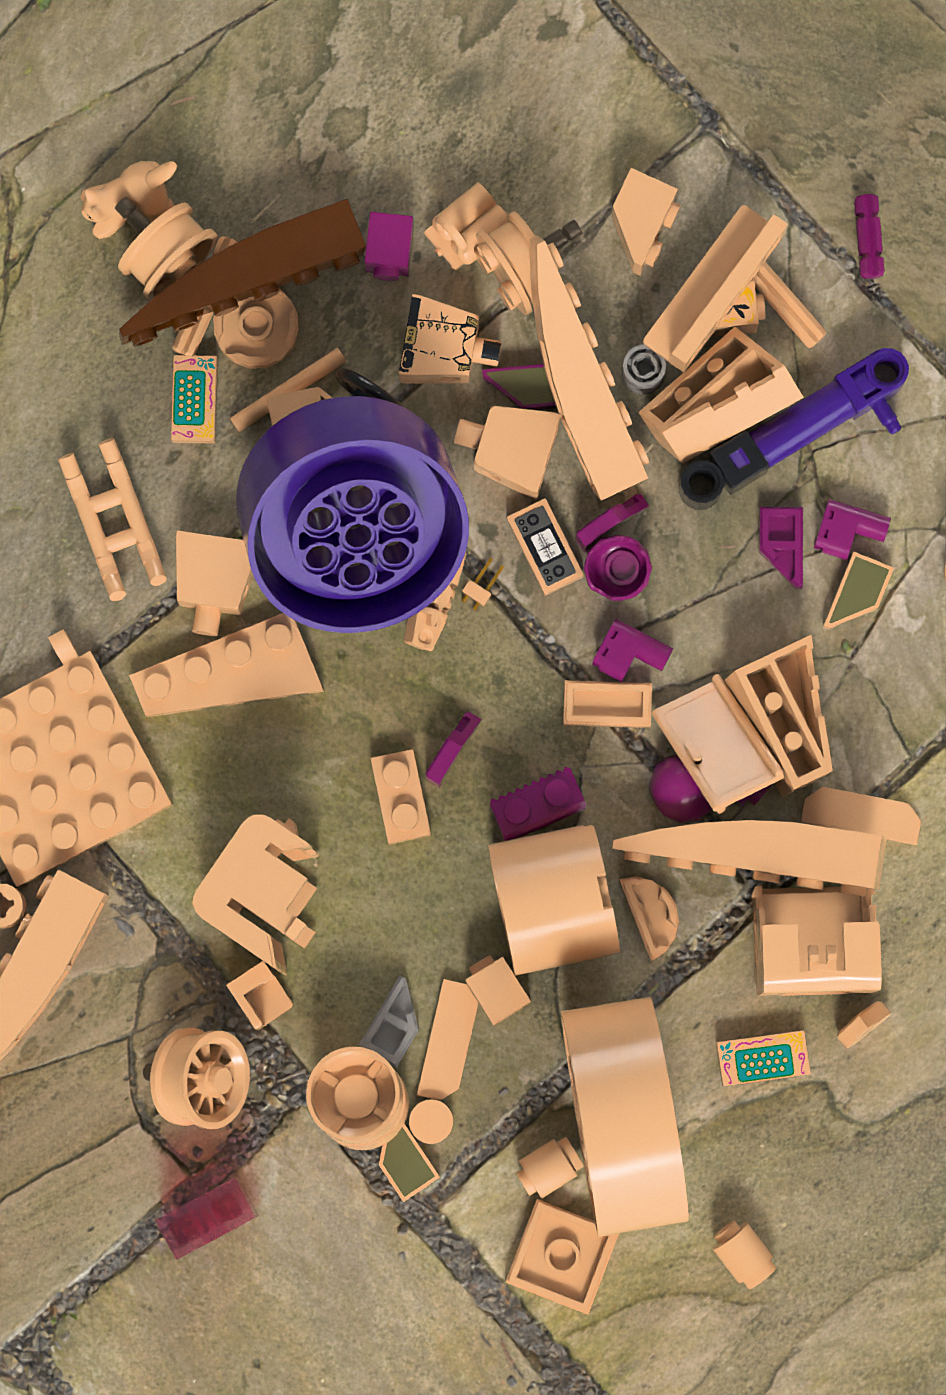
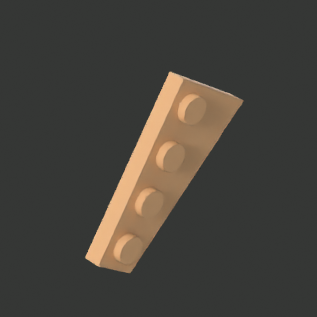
(241, 667)

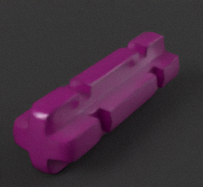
(869, 236)

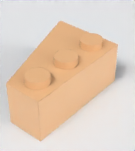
(719, 397)
(785, 710)

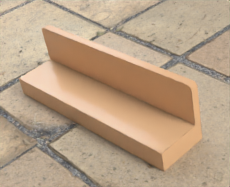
(714, 286)

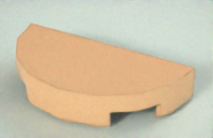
(653, 913)

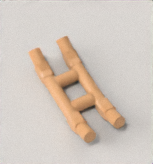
(90, 506)

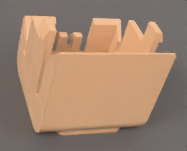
(255, 878)
(815, 942)

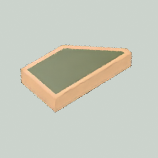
(859, 590)
(406, 1165)

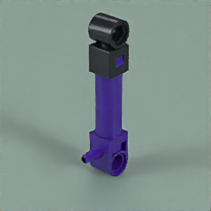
(754, 452)

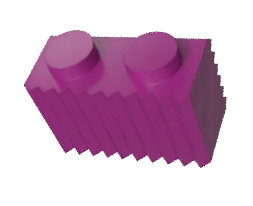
(537, 804)

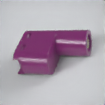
(841, 524)
(624, 645)

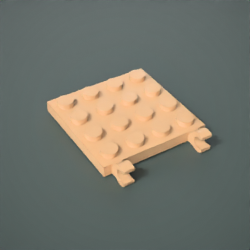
(68, 767)

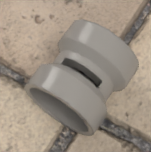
(642, 378)

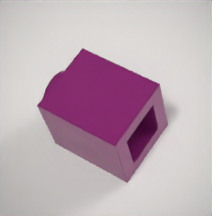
(389, 245)

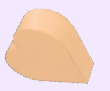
(863, 1024)

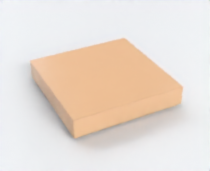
(561, 1257)

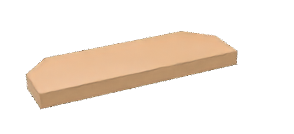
(862, 814)
(448, 1041)

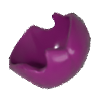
(618, 567)
(676, 792)

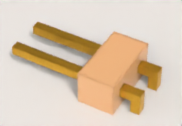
(476, 592)

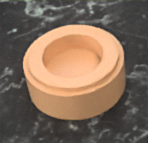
(431, 1121)

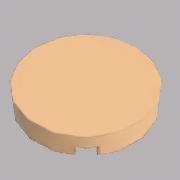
(258, 331)

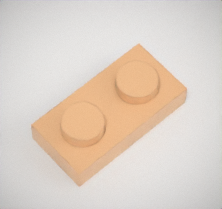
(400, 796)

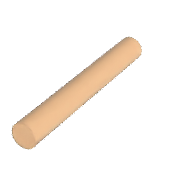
(298, 382)

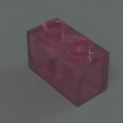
(207, 1218)

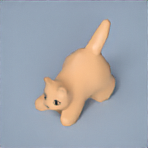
(140, 183)

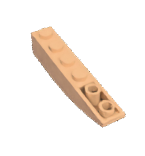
(579, 383)
(770, 850)
(45, 952)

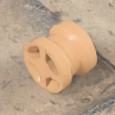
(12, 912)

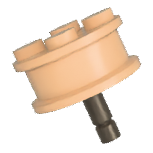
(508, 256)

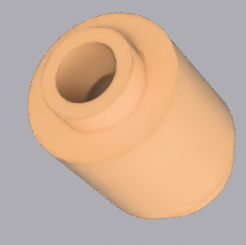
(549, 1167)
(743, 1254)

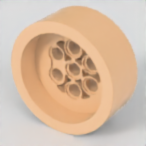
(625, 1116)

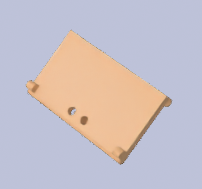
(716, 731)

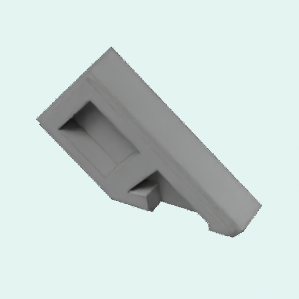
(393, 1025)

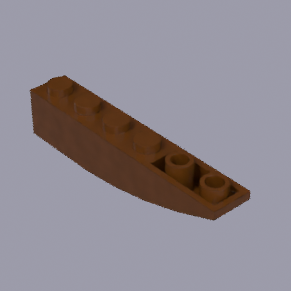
(253, 268)

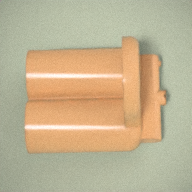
(456, 227)

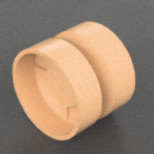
(357, 1098)

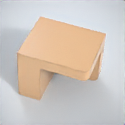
(260, 995)

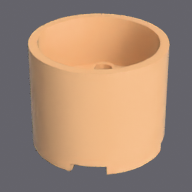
(554, 899)

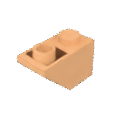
(640, 215)

